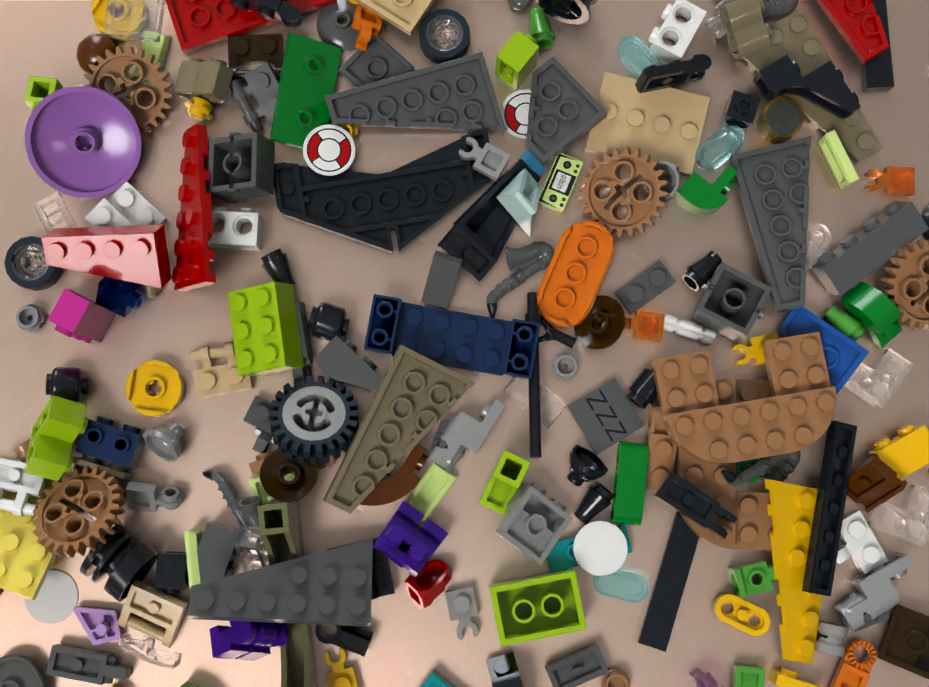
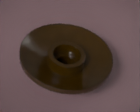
(590, 332)
(277, 466)

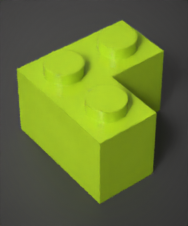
(54, 437)

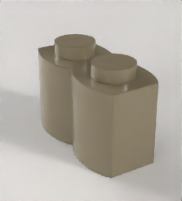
(745, 27)
(204, 80)

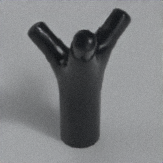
(554, 334)

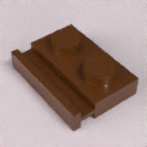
(873, 483)

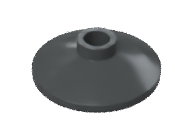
(331, 31)

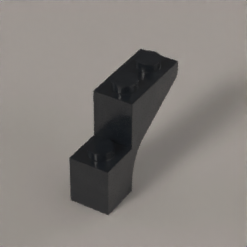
(821, 87)

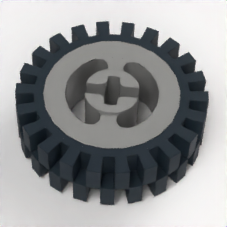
(332, 429)

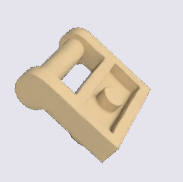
(155, 607)

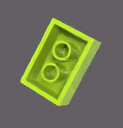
(265, 329)
(537, 607)

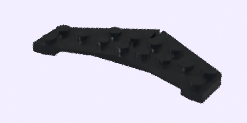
(371, 204)

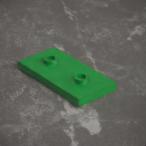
(305, 79)

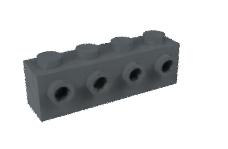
(869, 247)

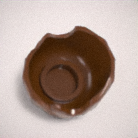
(91, 47)

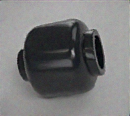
(328, 321)
(66, 383)

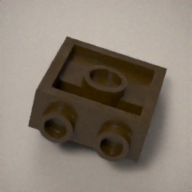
(907, 641)

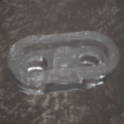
(815, 250)

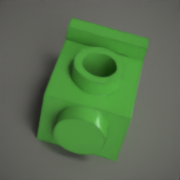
(742, 575)

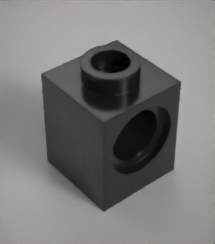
(740, 110)
(171, 572)

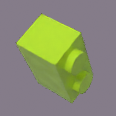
(517, 59)

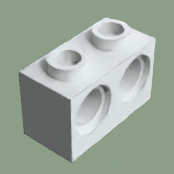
(678, 32)
(230, 236)

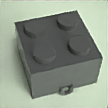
(241, 167)
(732, 303)

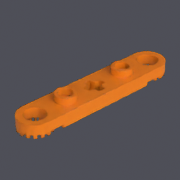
(854, 673)

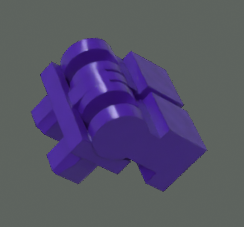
(407, 542)
(247, 639)

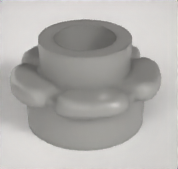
(23, 315)
(559, 361)

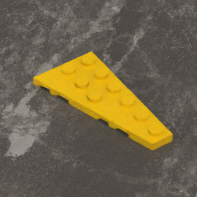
(792, 520)

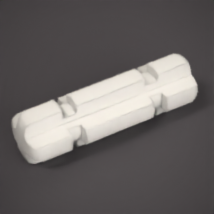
(689, 330)

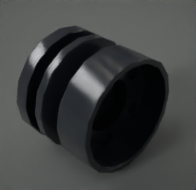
(119, 562)

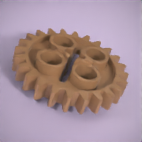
(118, 68)
(608, 173)
(909, 270)
(67, 531)

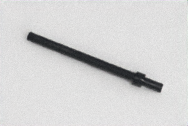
(534, 383)

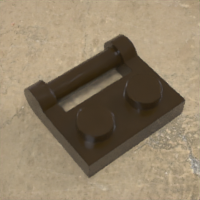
(255, 51)

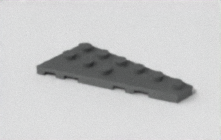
(434, 97)
(776, 206)
(311, 589)

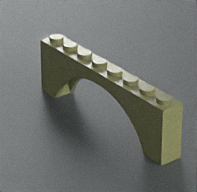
(282, 540)

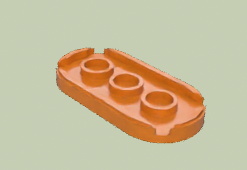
(575, 273)

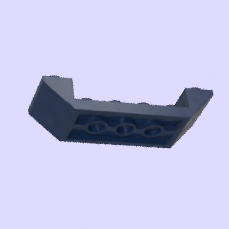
(453, 337)

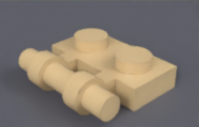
(217, 379)

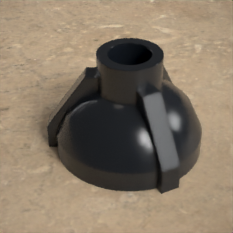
(584, 466)

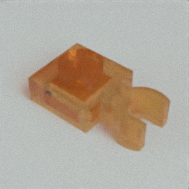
(894, 180)

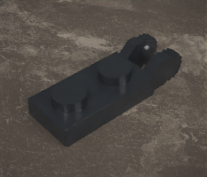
(272, 9)
(673, 74)
(693, 503)

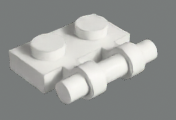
(24, 484)

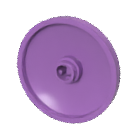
(83, 141)

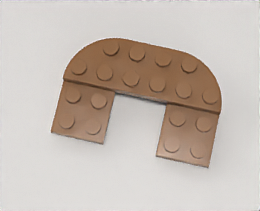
(752, 429)
(753, 523)

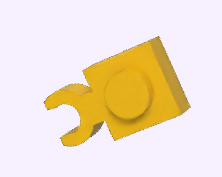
(754, 350)
(340, 675)
(788, 678)

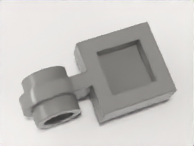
(146, 497)

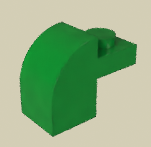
(703, 198)
(874, 311)

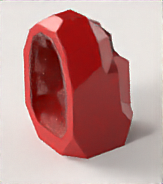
(428, 583)

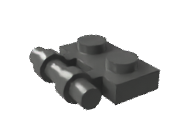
(264, 85)

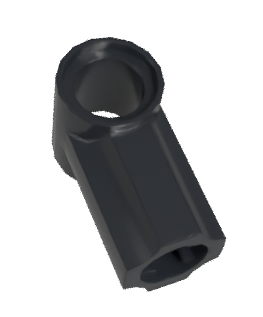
(347, 637)

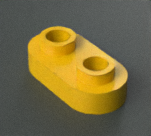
(740, 614)

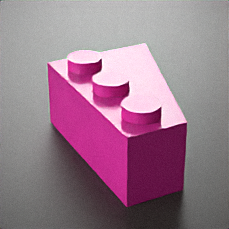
(81, 317)

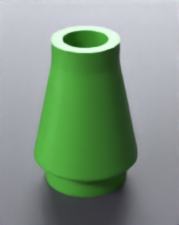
(540, 28)
(844, 323)

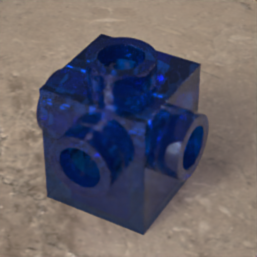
(119, 295)

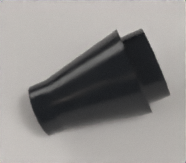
(278, 267)
(701, 271)
(593, 502)

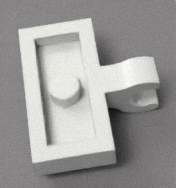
(859, 544)

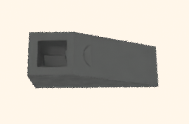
(346, 366)
(216, 552)

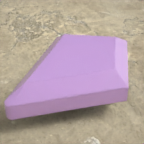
(99, 624)

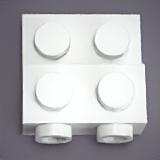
(125, 208)

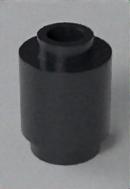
(643, 389)

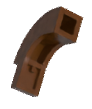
(400, 483)

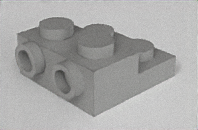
(533, 522)

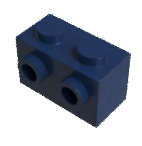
(112, 443)

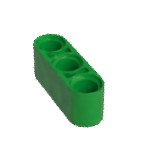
(629, 483)

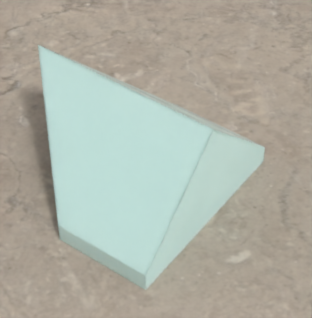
(521, 199)

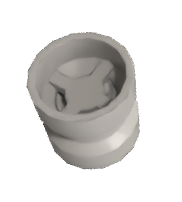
(831, 638)

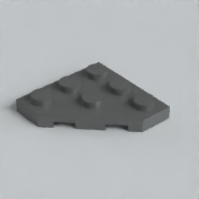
(558, 112)

